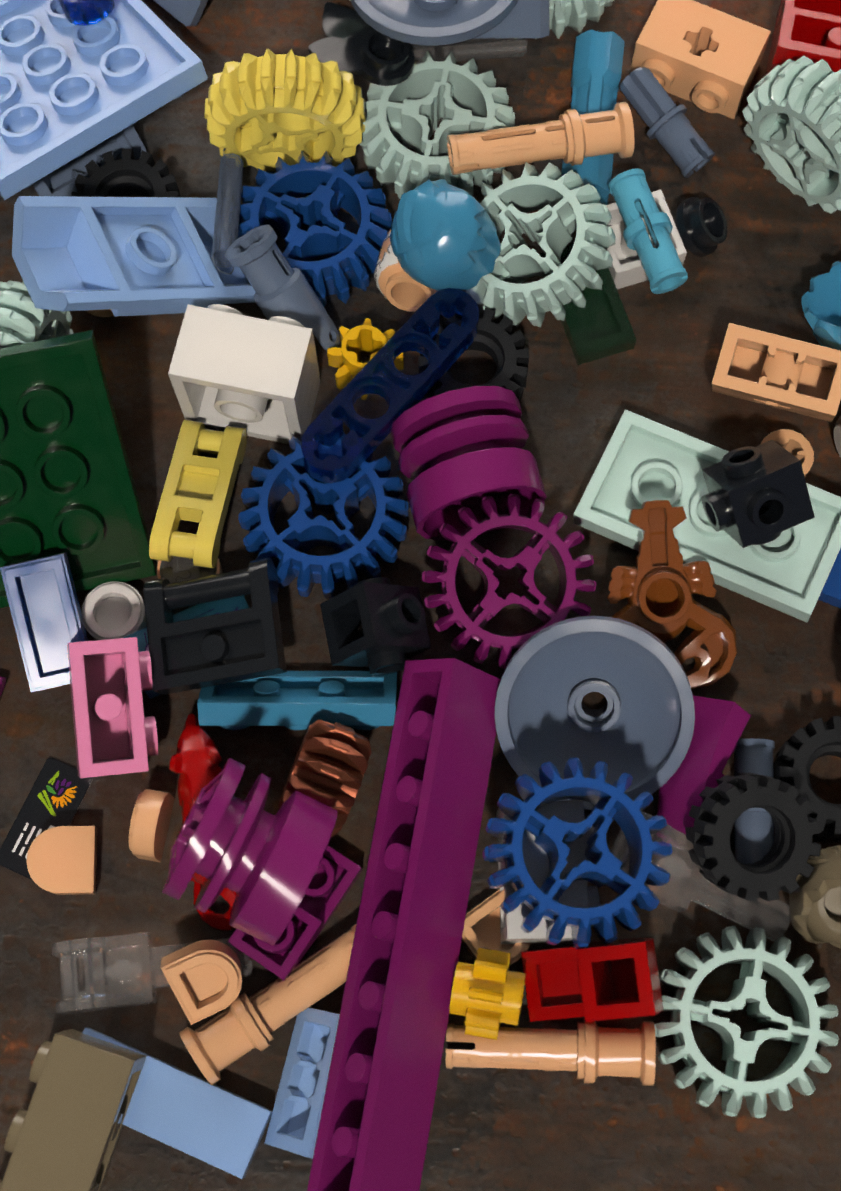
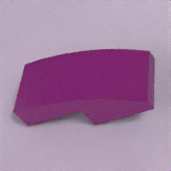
(713, 742)
(324, 895)

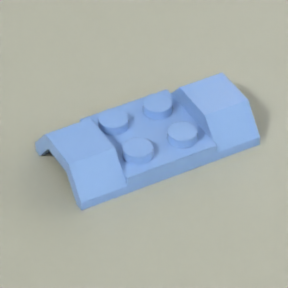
(123, 254)

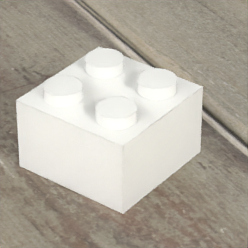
(245, 372)

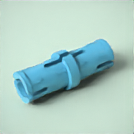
(635, 199)

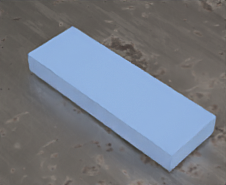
(194, 1114)

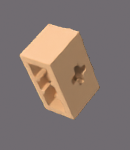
(701, 54)
(779, 372)

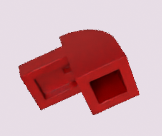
(593, 981)

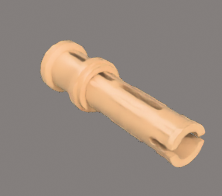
(567, 138)
(252, 1019)
(588, 1050)

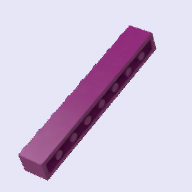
(408, 932)

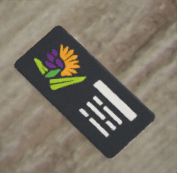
(48, 805)

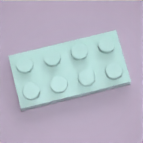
(660, 463)

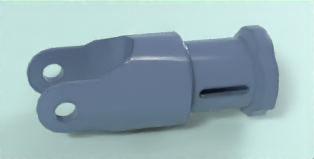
(278, 286)

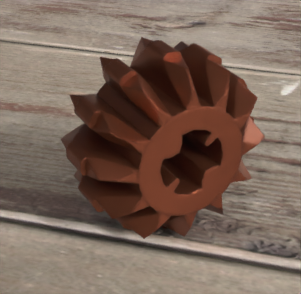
(329, 768)

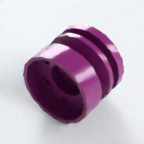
(462, 451)
(250, 852)

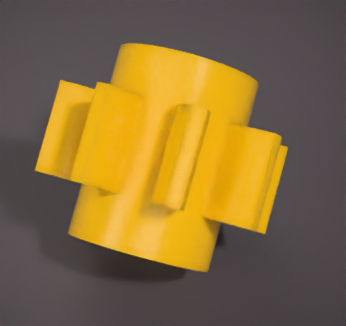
(355, 343)
(487, 993)

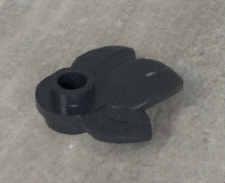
(362, 48)

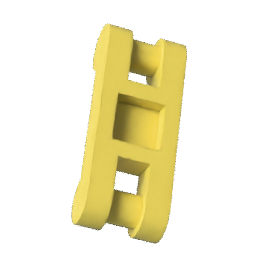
(197, 492)

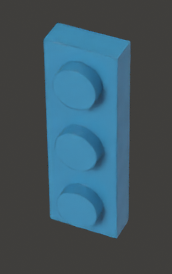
(300, 699)

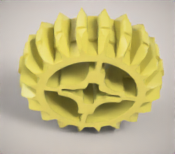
(284, 107)

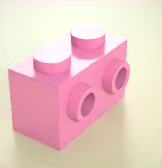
(108, 707)

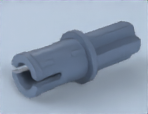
(666, 121)

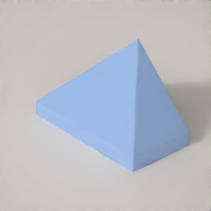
(303, 1083)

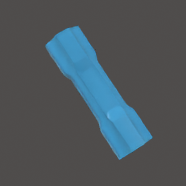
(595, 89)

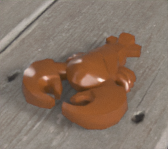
(662, 597)

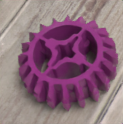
(525, 559)

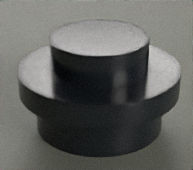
(701, 225)

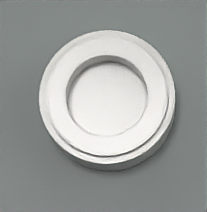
(113, 611)

